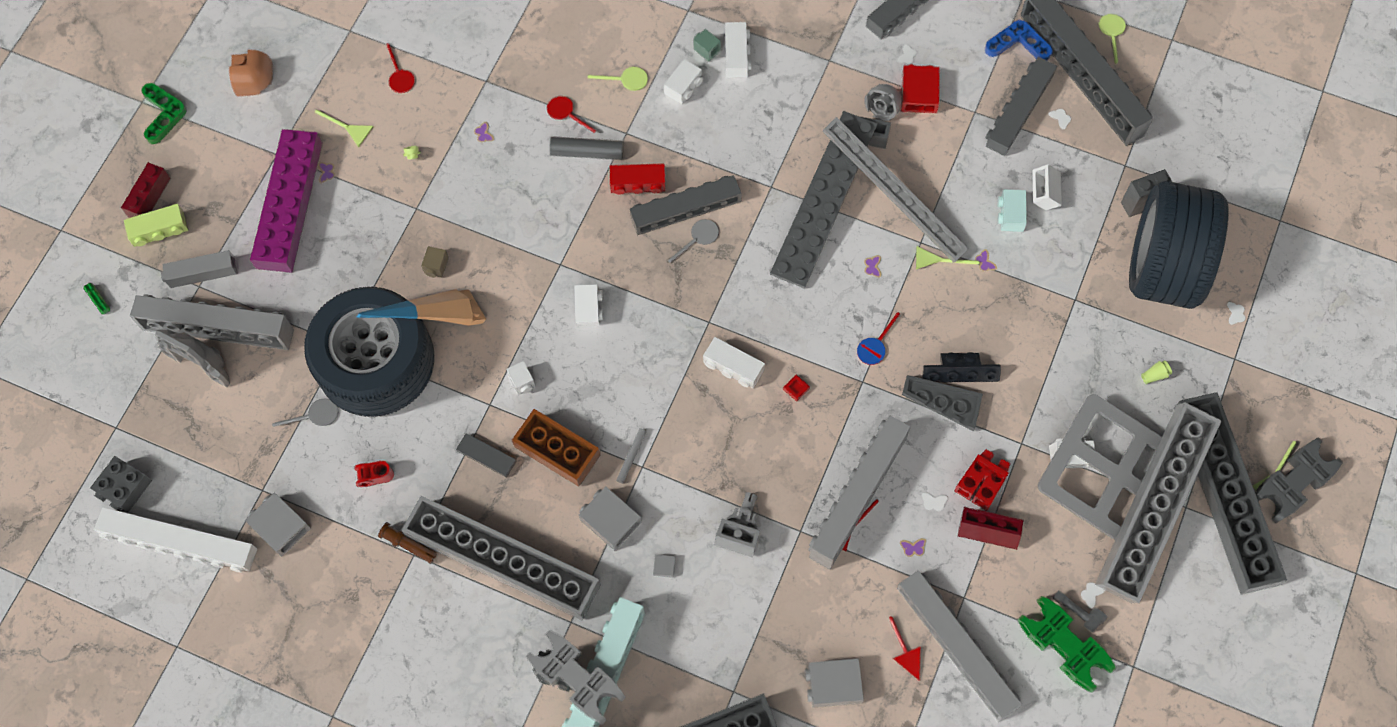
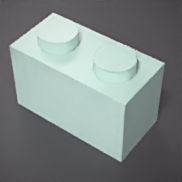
(1012, 210)

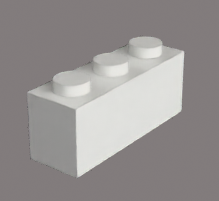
(737, 49)
(733, 363)

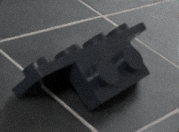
(961, 368)

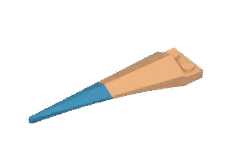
(447, 306)

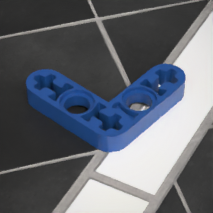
(1021, 36)

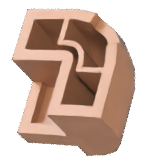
(250, 73)

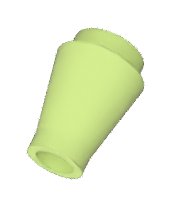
(1157, 372)

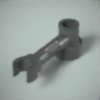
(1092, 619)

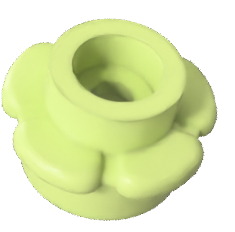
(411, 152)

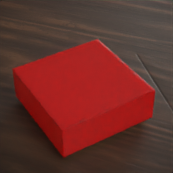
(796, 387)

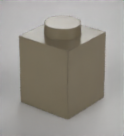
(434, 262)

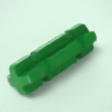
(96, 298)

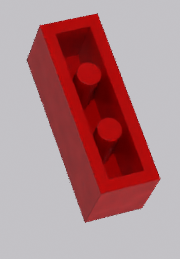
(637, 178)

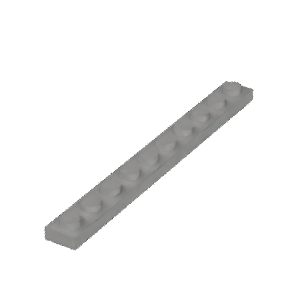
(895, 190)

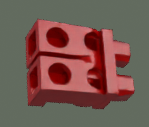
(983, 472)

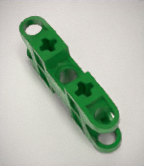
(1066, 644)

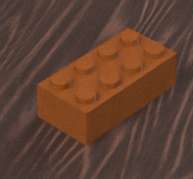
(556, 447)

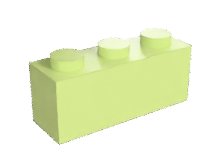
(155, 225)

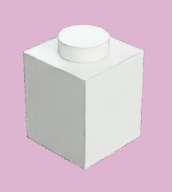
(521, 378)

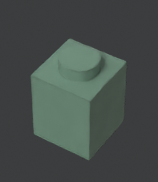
(706, 45)

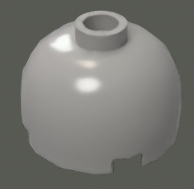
(883, 102)

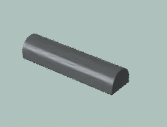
(586, 148)

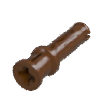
(398, 539)

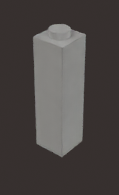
(199, 269)

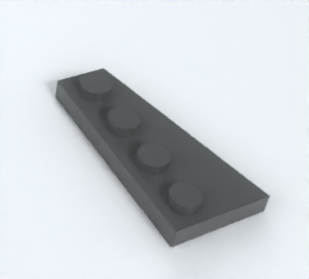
(949, 401)

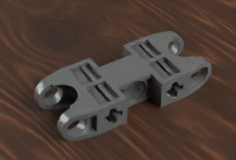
(1287, 489)

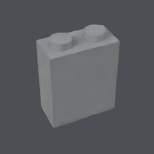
(609, 518)
(277, 524)
(834, 683)

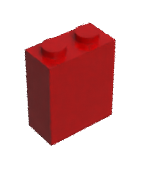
(920, 89)

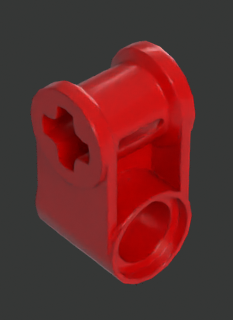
(369, 473)

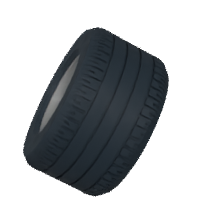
(1178, 244)
(381, 382)

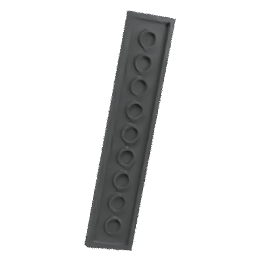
(820, 207)

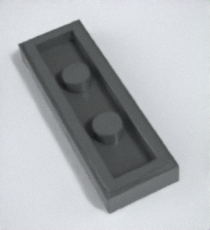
(486, 455)

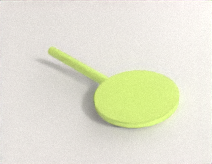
(1112, 26)
(631, 78)

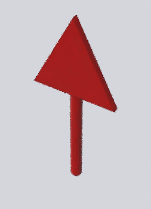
(910, 659)

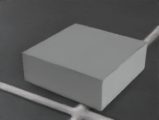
(664, 566)

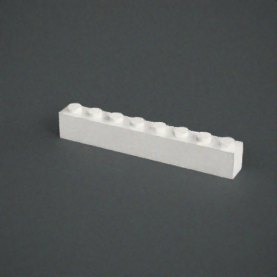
(175, 539)

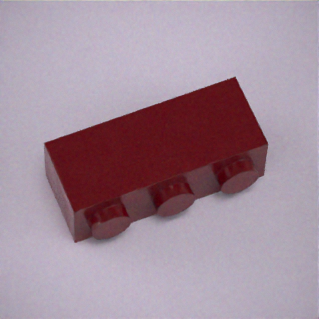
(146, 191)
(990, 528)

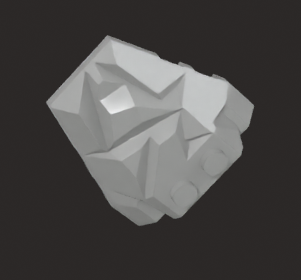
(185, 346)

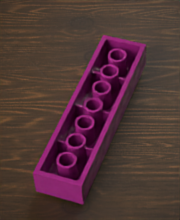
(286, 201)

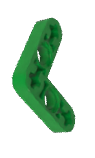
(168, 108)

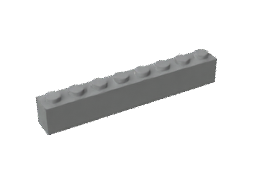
(959, 646)

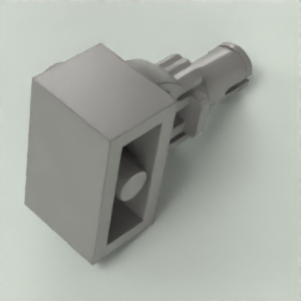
(739, 532)

